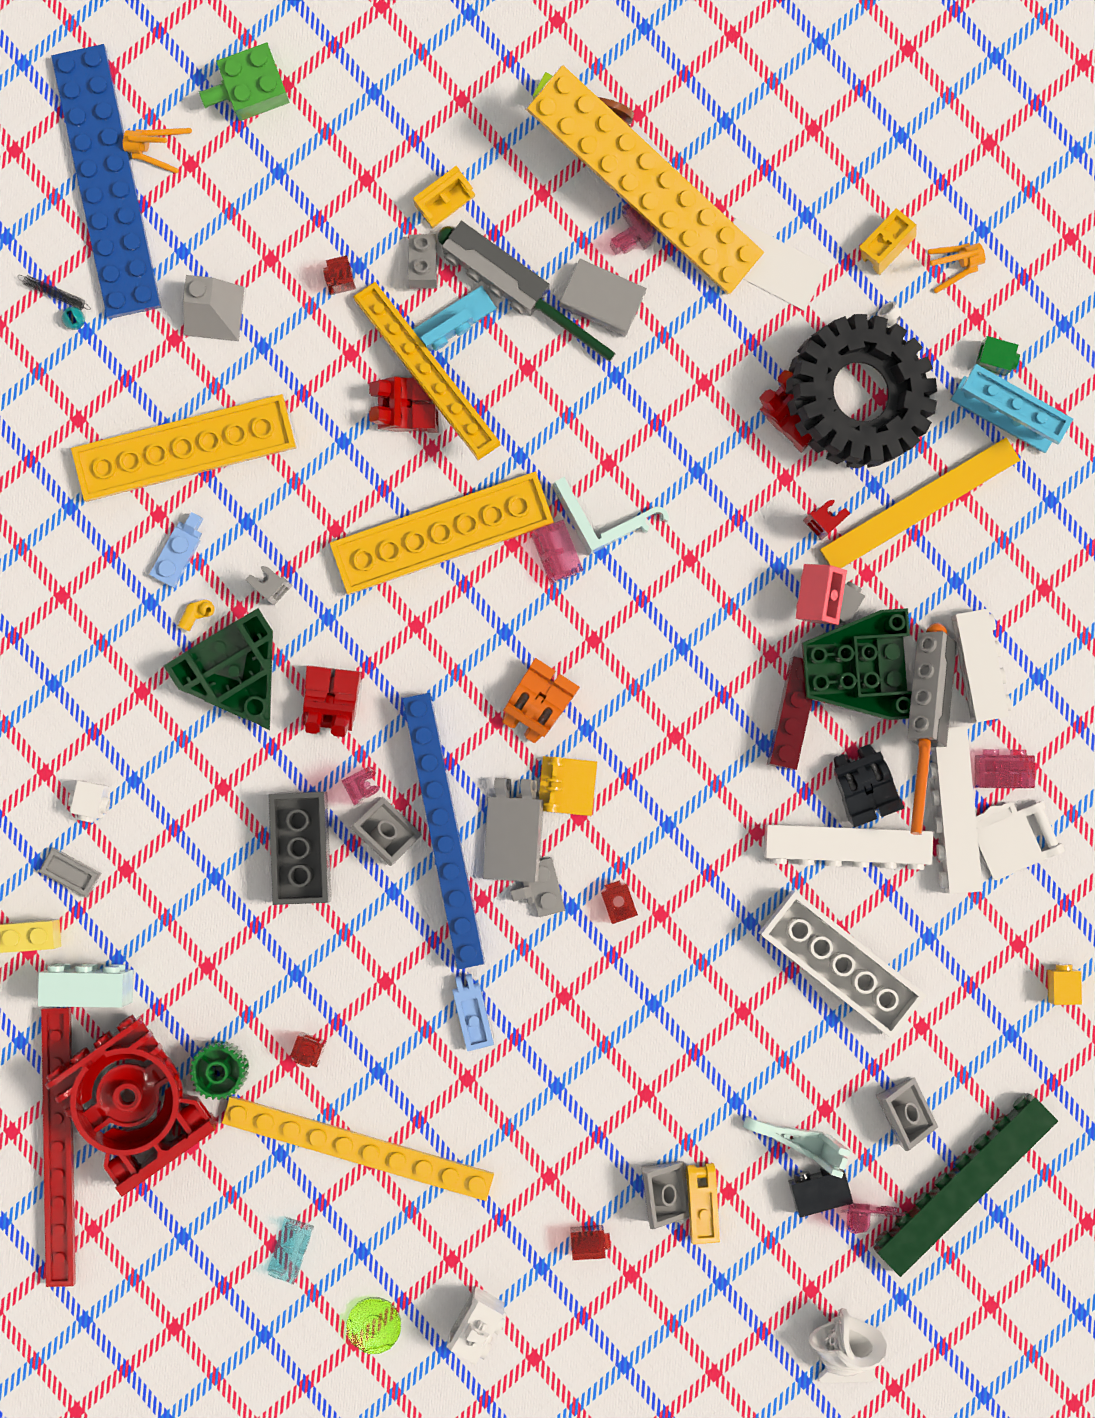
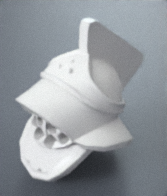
(848, 1349)

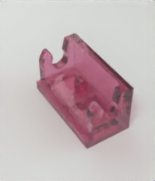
(556, 552)
(357, 786)

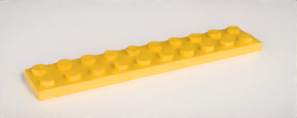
(644, 179)

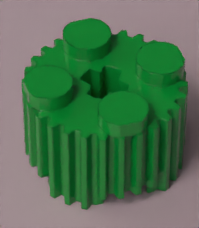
(230, 1059)

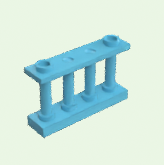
(1011, 409)

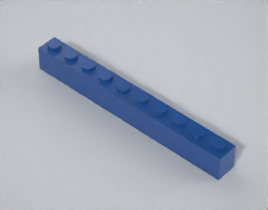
(444, 831)

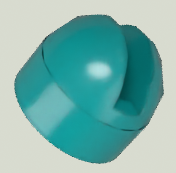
(79, 316)

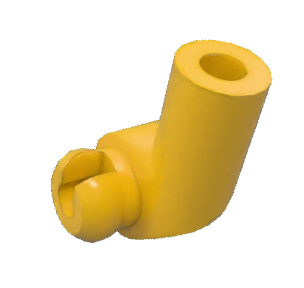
(195, 611)

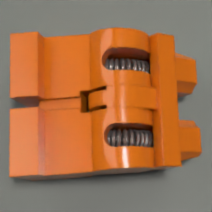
(543, 702)

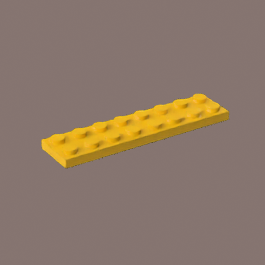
(183, 448)
(441, 533)

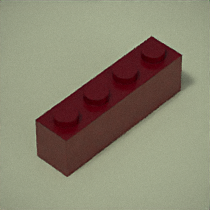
(791, 719)

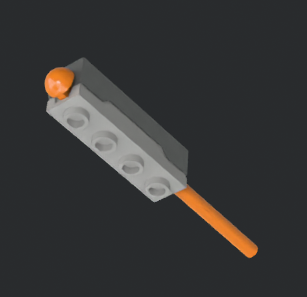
(930, 706)

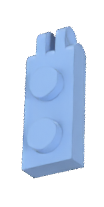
(472, 1014)

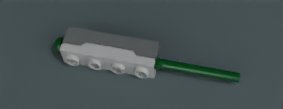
(507, 278)

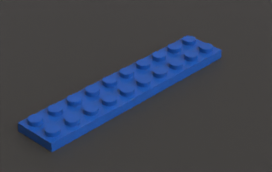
(106, 181)

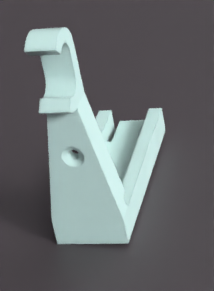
(584, 528)
(813, 1144)

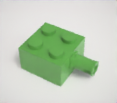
(248, 82)

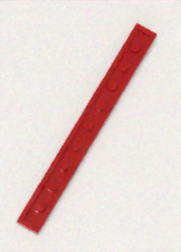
(58, 1154)

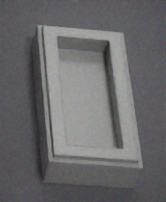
(70, 872)

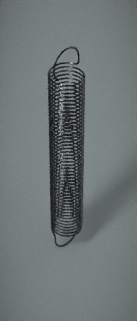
(56, 292)

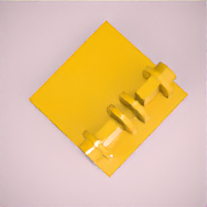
(567, 785)

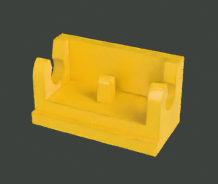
(444, 197)
(888, 240)

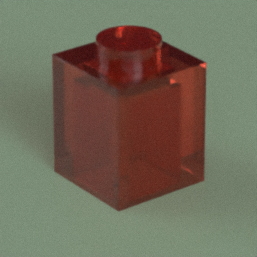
(589, 1242)

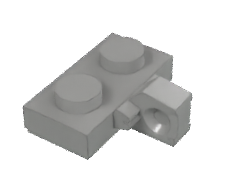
(544, 893)

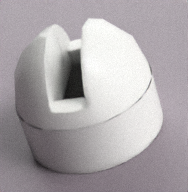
(891, 312)

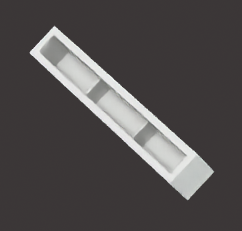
(955, 814)
(847, 844)

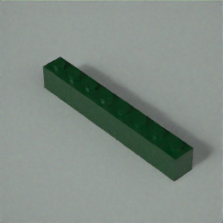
(964, 1184)

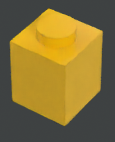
(1064, 985)

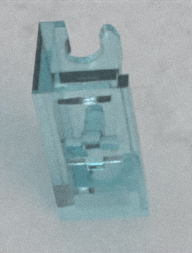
(290, 1250)

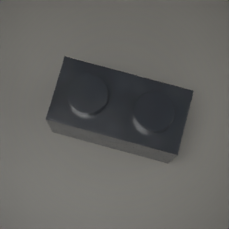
(819, 1192)

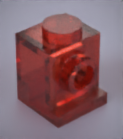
(339, 275)
(622, 912)
(308, 1050)

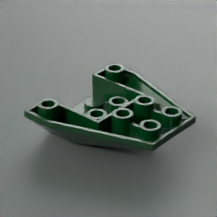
(861, 665)

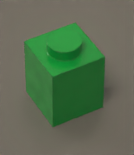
(998, 356)

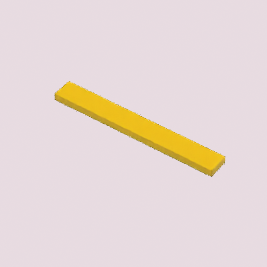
(426, 371)
(920, 504)

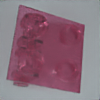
(859, 1216)

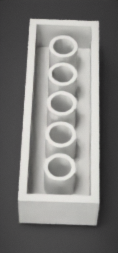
(842, 964)

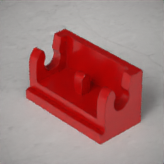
(823, 522)

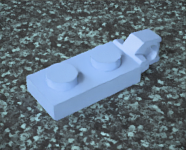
(178, 551)

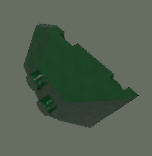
(231, 669)

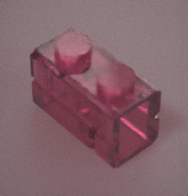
(1004, 770)

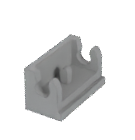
(273, 586)

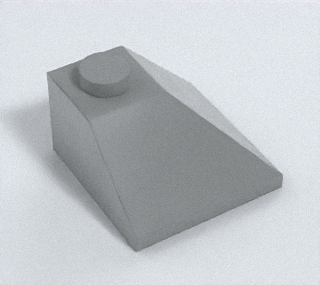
(212, 308)

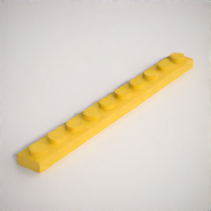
(358, 1148)

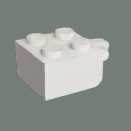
(475, 1326)

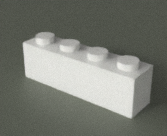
(980, 665)

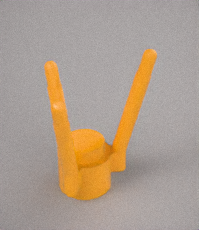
(139, 140)
(968, 256)

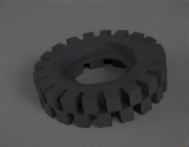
(908, 388)

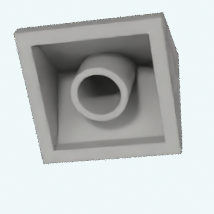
(386, 831)
(907, 1113)
(665, 1193)

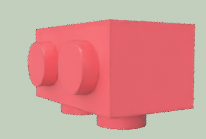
(821, 594)

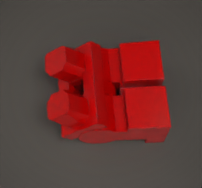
(395, 408)
(778, 414)
(327, 710)

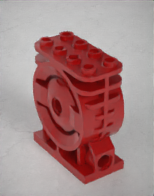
(75, 1085)

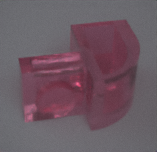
(639, 230)

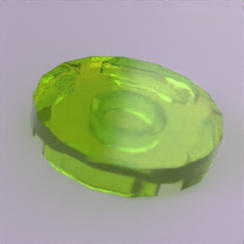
(373, 1325)

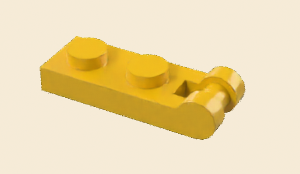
(703, 1204)

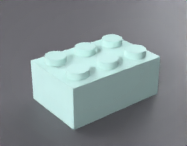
(85, 986)

